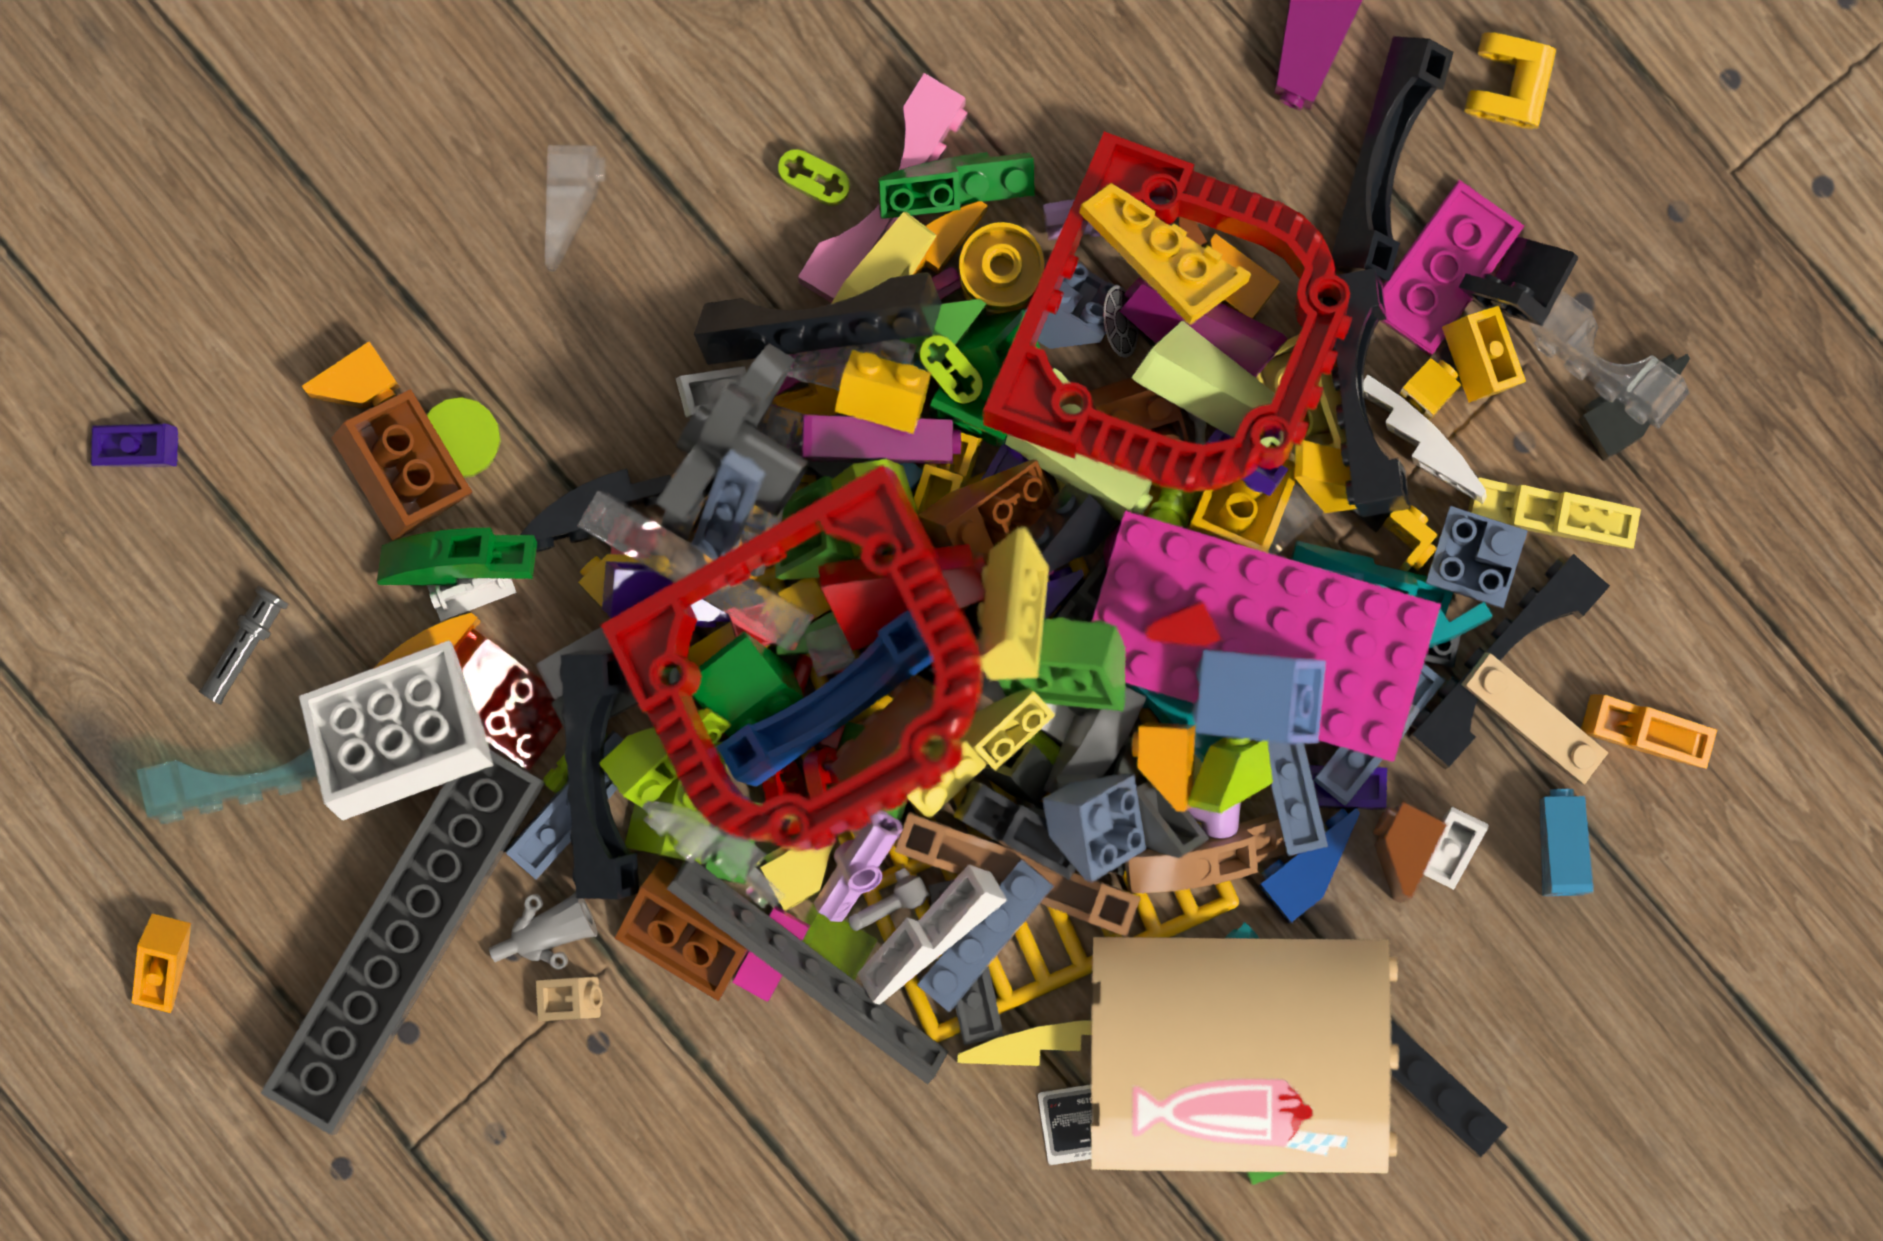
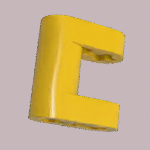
(1529, 83)

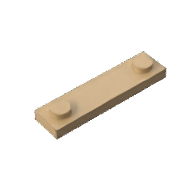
(1534, 718)

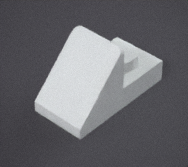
(705, 388)
(1455, 847)

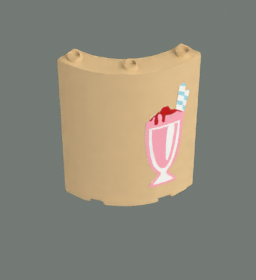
(1242, 1055)

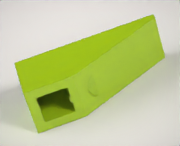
(641, 764)

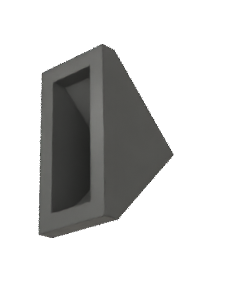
(1165, 828)

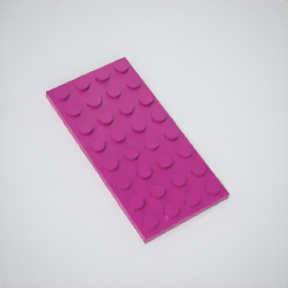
(1270, 607)

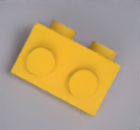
(1411, 529)

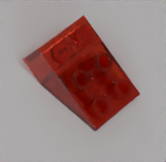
(508, 699)

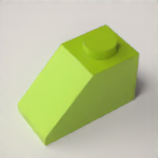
(1231, 774)

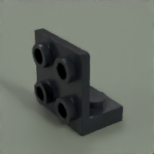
(1525, 282)

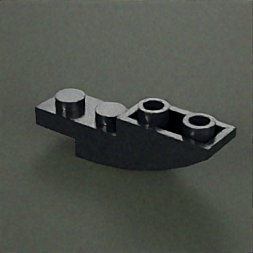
(563, 515)

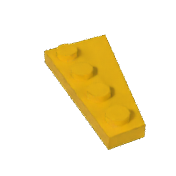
(1175, 266)

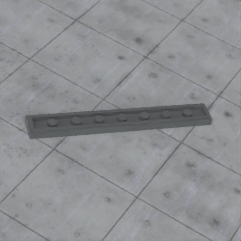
(808, 970)

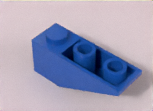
(1306, 877)

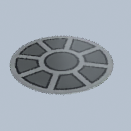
(1119, 329)

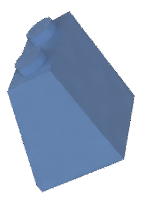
(1259, 696)

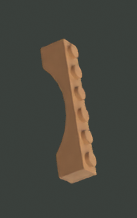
(956, 849)

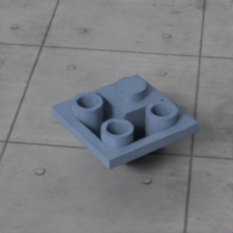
(1080, 312)
(1476, 557)
(1096, 823)

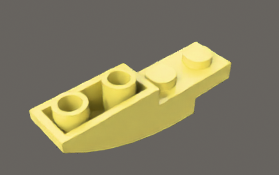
(990, 739)

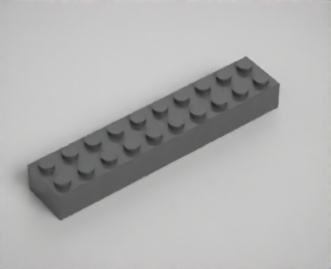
(401, 943)

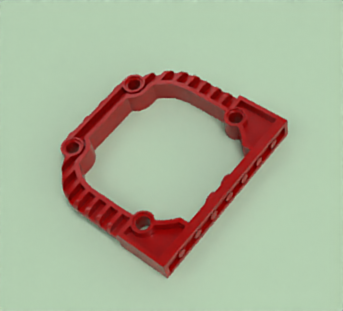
(1030, 395)
(657, 637)

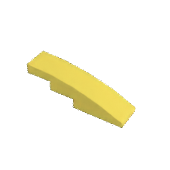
(1559, 514)
(1025, 1046)

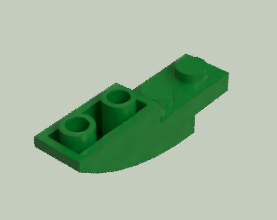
(955, 181)
(454, 554)

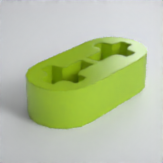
(817, 168)
(957, 362)

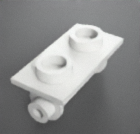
(468, 595)

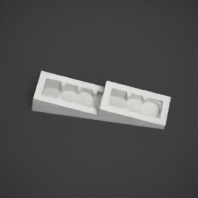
(920, 942)

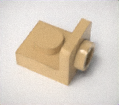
(568, 999)

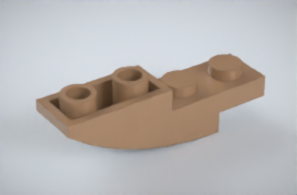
(1210, 863)

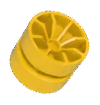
(1001, 267)

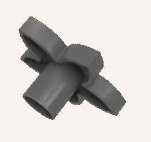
(734, 426)

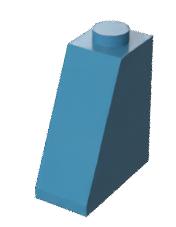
(1565, 845)

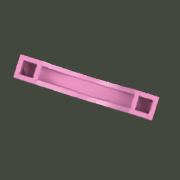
(928, 118)

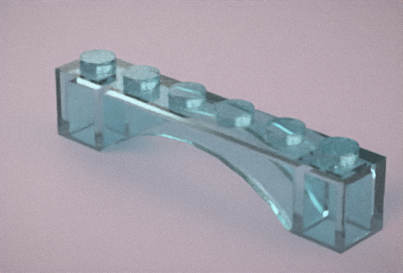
(178, 788)

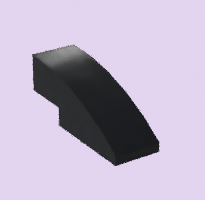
(1012, 827)

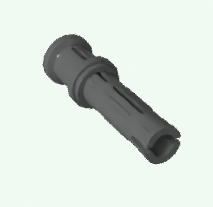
(251, 629)

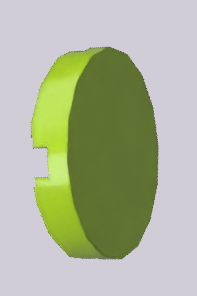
(467, 433)

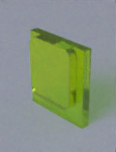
(840, 944)

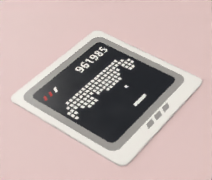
(1067, 1123)

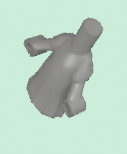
(555, 927)

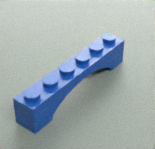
(773, 743)

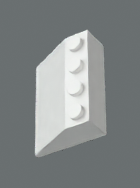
(394, 731)

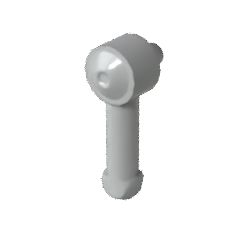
(908, 893)

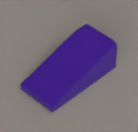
(134, 445)

